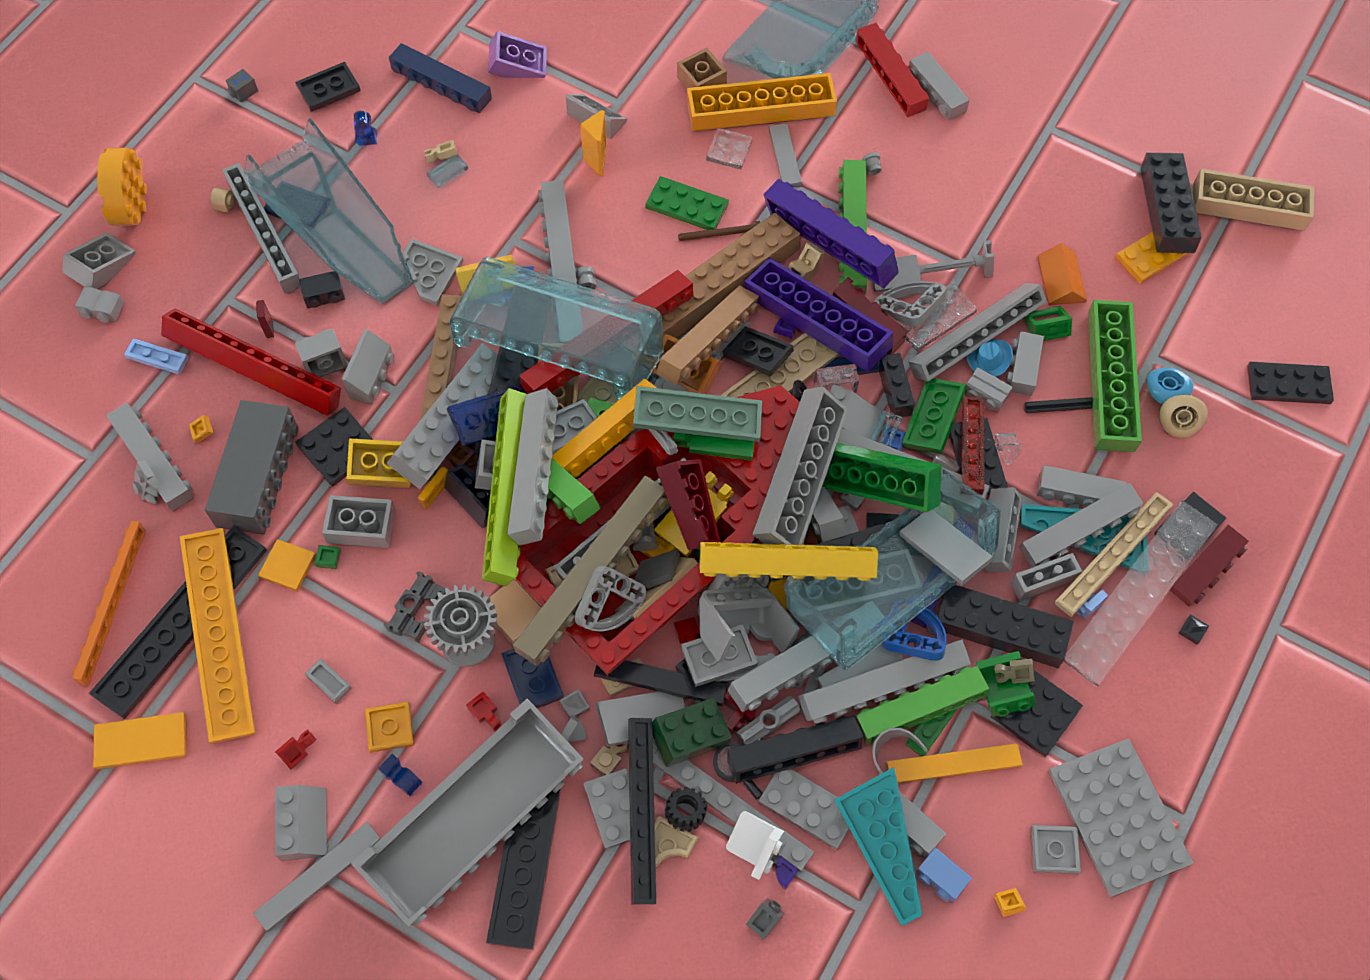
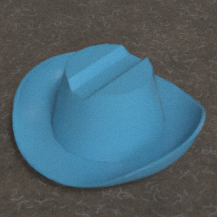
(991, 357)
(1167, 383)

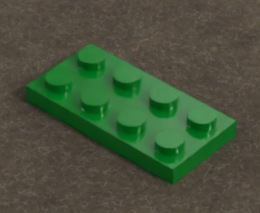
(686, 203)
(934, 415)

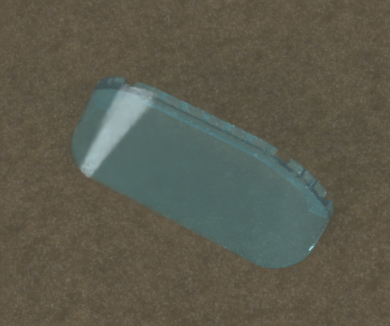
(799, 36)

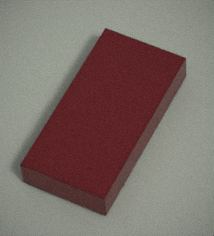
(265, 318)

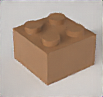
(701, 70)

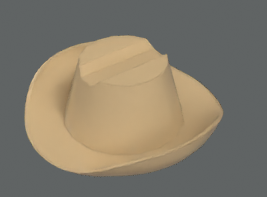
(1183, 416)

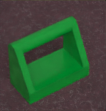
(1049, 328)

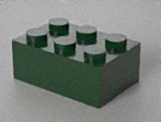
(690, 732)

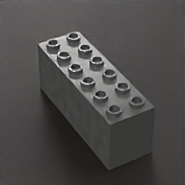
(252, 467)

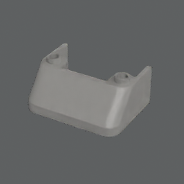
(748, 606)

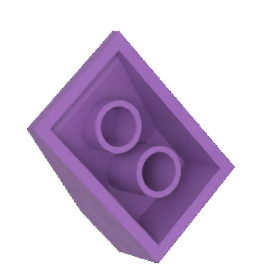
(516, 57)

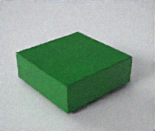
(327, 557)

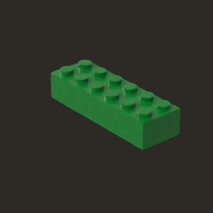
(884, 477)

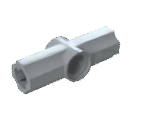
(779, 714)

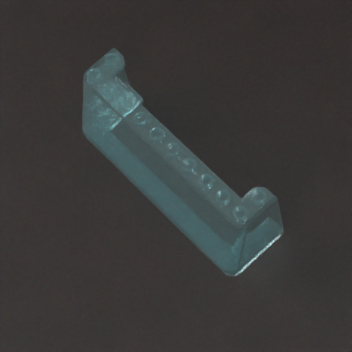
(559, 323)
(859, 615)

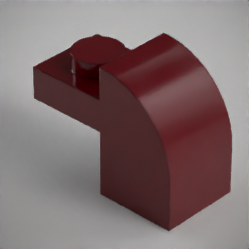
(737, 721)

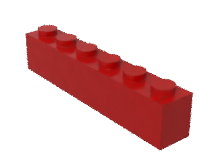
(892, 69)

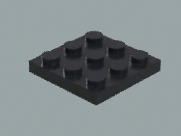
(329, 444)
(1047, 720)

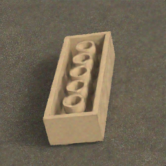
(1253, 199)

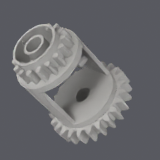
(462, 625)

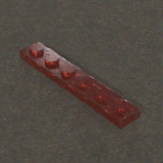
(973, 443)

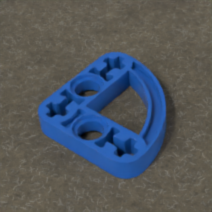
(938, 642)

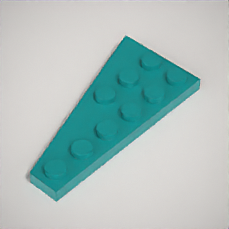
(1042, 517)
(880, 830)

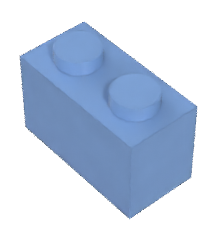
(943, 876)

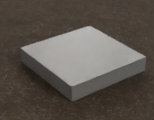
(1055, 849)

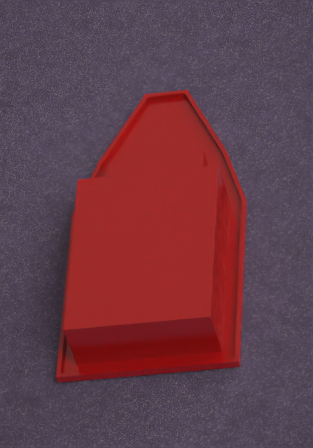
(614, 481)

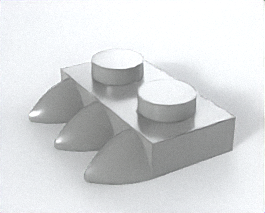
(145, 482)

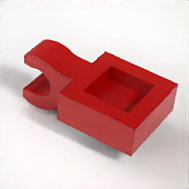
(687, 630)
(483, 709)
(294, 751)

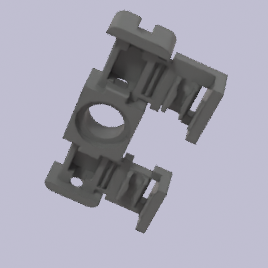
(401, 619)

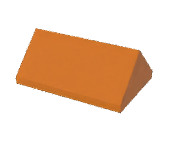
(1061, 276)

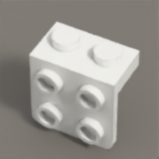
(755, 842)

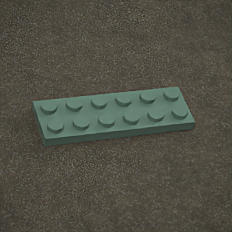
(697, 413)

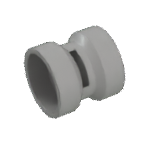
(586, 277)

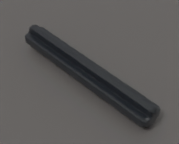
(1058, 405)

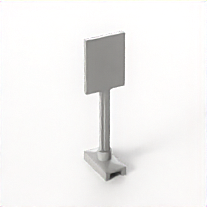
(910, 270)

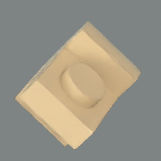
(808, 262)

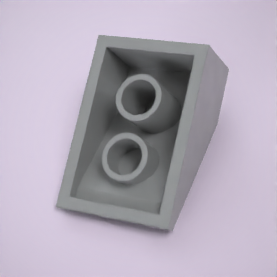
(96, 260)
(861, 415)

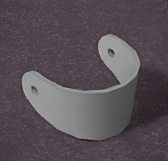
(889, 734)

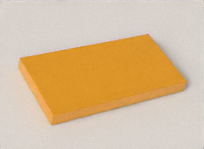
(139, 740)

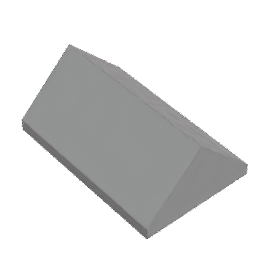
(582, 108)

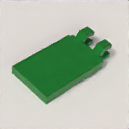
(715, 446)

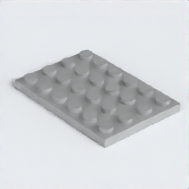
(1120, 817)

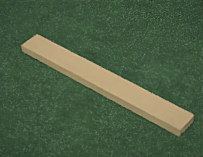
(1113, 554)

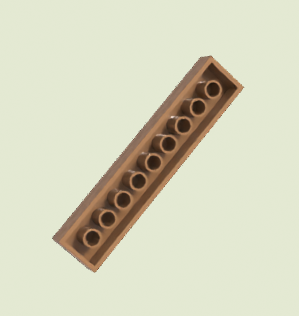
(730, 268)

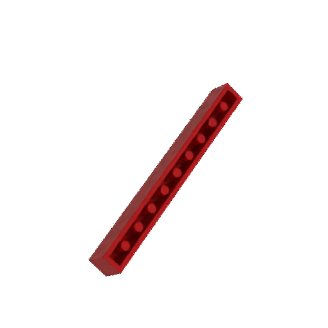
(663, 296)
(251, 361)

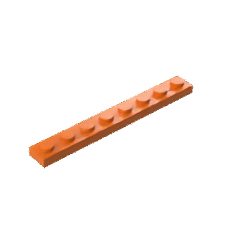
(107, 608)

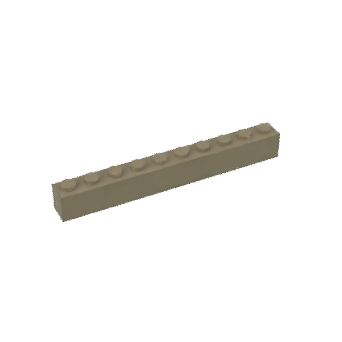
(606, 551)

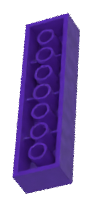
(833, 233)
(820, 314)

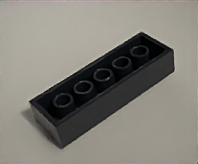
(1170, 203)
(1005, 625)

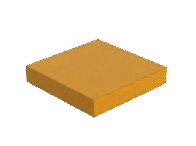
(287, 565)
(389, 727)

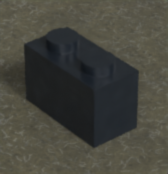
(322, 289)

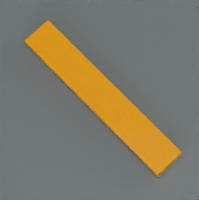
(956, 763)

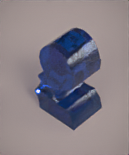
(364, 132)
(400, 776)

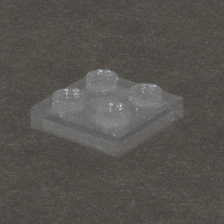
(729, 148)

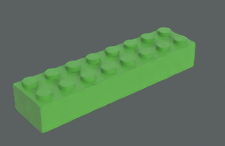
(1114, 376)

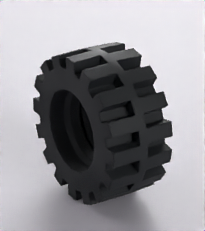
(683, 821)

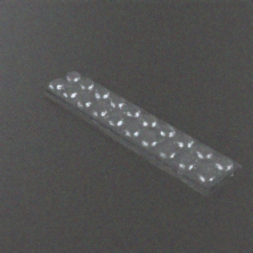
(1139, 593)

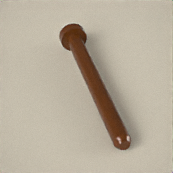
(716, 232)

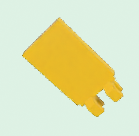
(668, 527)

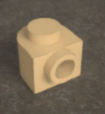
(222, 199)

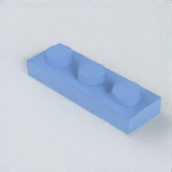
(156, 356)

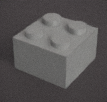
(321, 353)

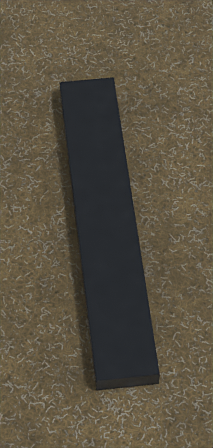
(663, 681)

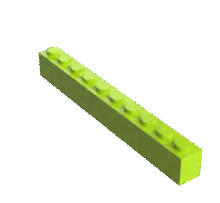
(500, 549)

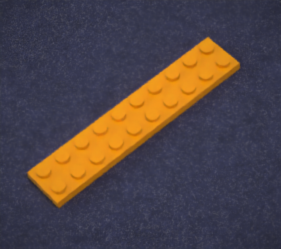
(217, 636)

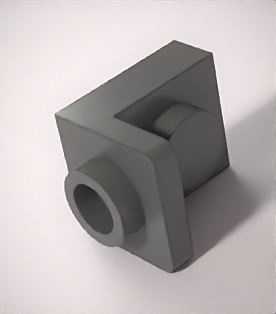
(765, 918)

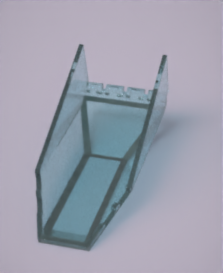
(350, 228)

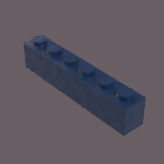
(440, 78)

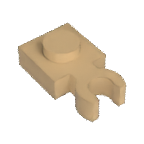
(442, 151)
(608, 759)

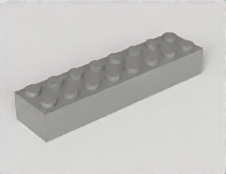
(435, 432)
(801, 469)

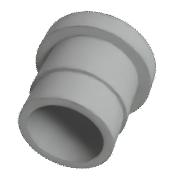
(872, 163)

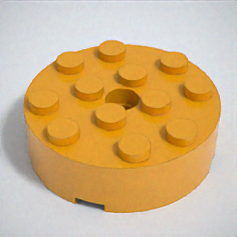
(121, 186)

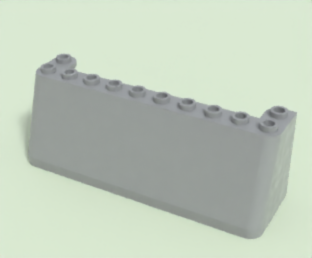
(468, 814)

